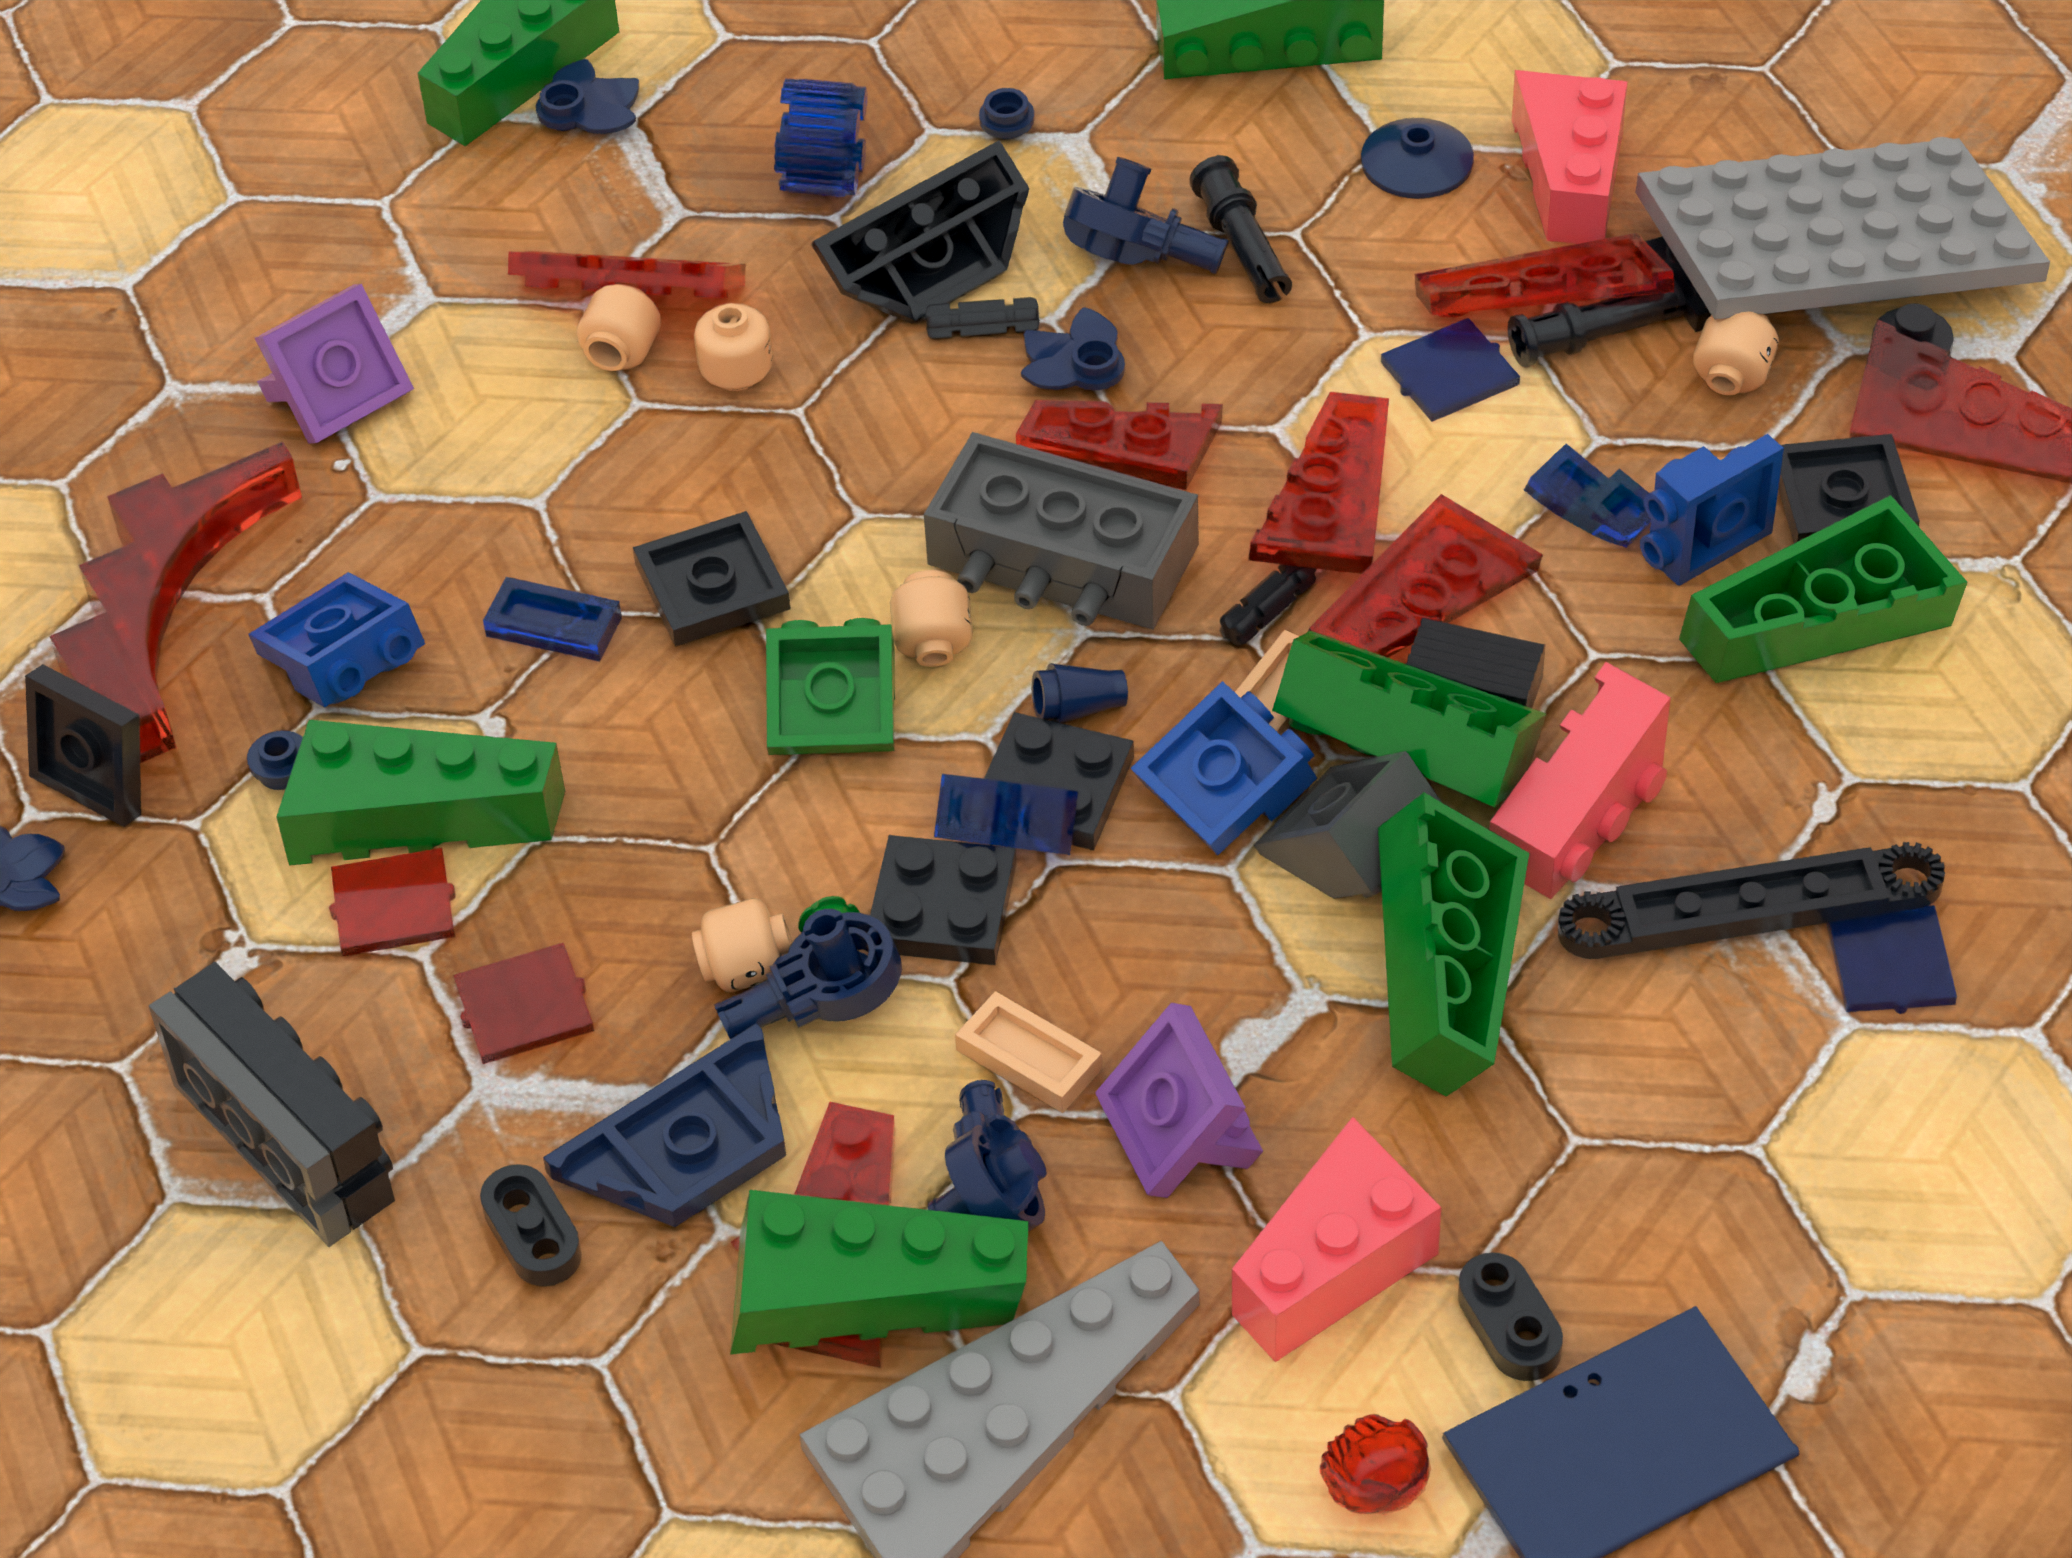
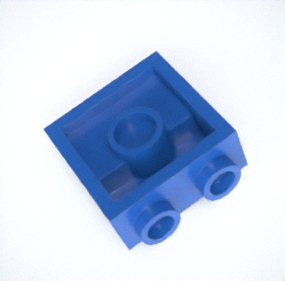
(1711, 507)
(339, 639)
(1226, 767)

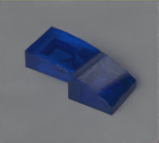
(1589, 499)
(1006, 814)

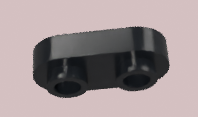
(534, 1229)
(1505, 1311)

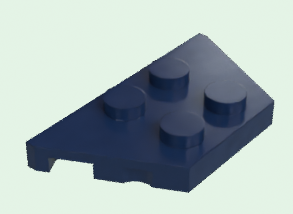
(682, 1138)

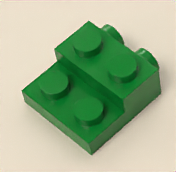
(830, 687)

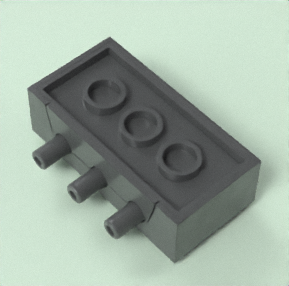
(1061, 532)

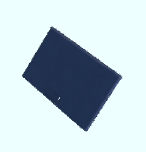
(1622, 1455)

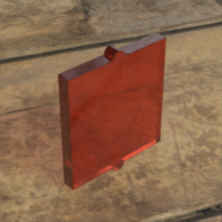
(392, 902)
(523, 1003)

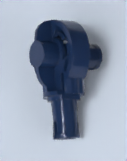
(1125, 233)
(821, 975)
(991, 1162)

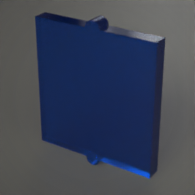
(1450, 369)
(1892, 961)

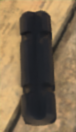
(982, 317)
(1265, 602)

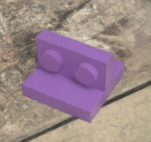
(332, 364)
(1176, 1105)

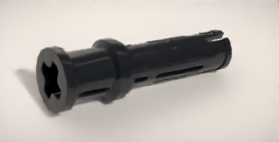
(1233, 213)
(1571, 326)

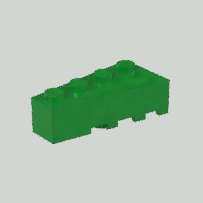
(1448, 939)

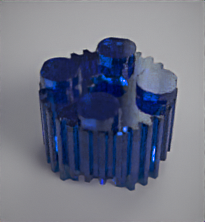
(819, 137)

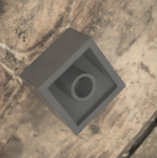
(1334, 825)

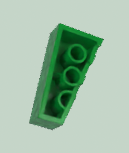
(1265, 34)
(506, 57)
(1824, 596)
(1389, 707)
(416, 790)
(869, 1269)

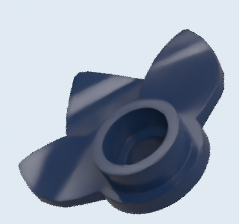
(587, 102)
(1078, 358)
(23, 870)

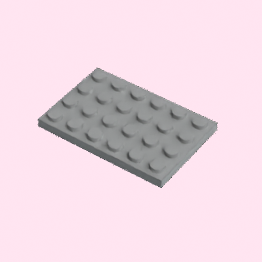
(1839, 227)

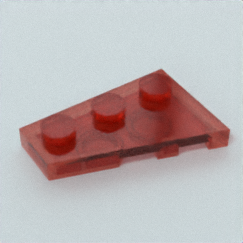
(1140, 444)

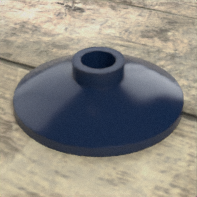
(1417, 158)

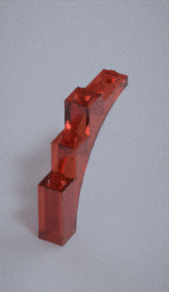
(136, 587)

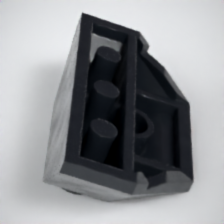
(931, 238)

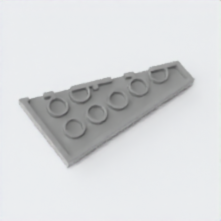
(976, 1427)

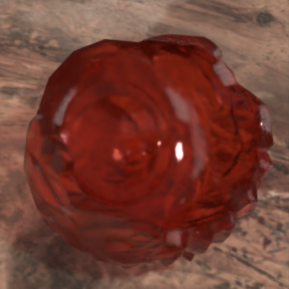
(1376, 1465)

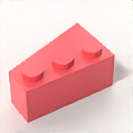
(1571, 148)
(1590, 783)
(1333, 1244)

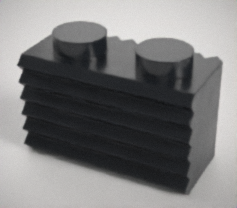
(1480, 660)

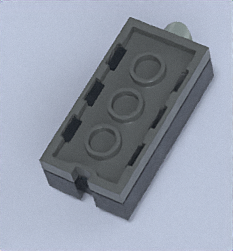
(274, 1102)

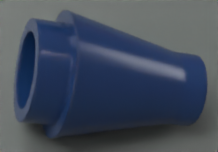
(1074, 692)

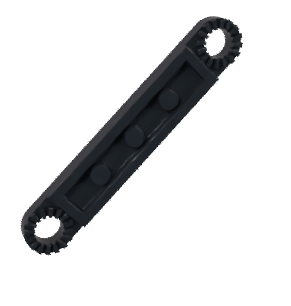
(1750, 900)

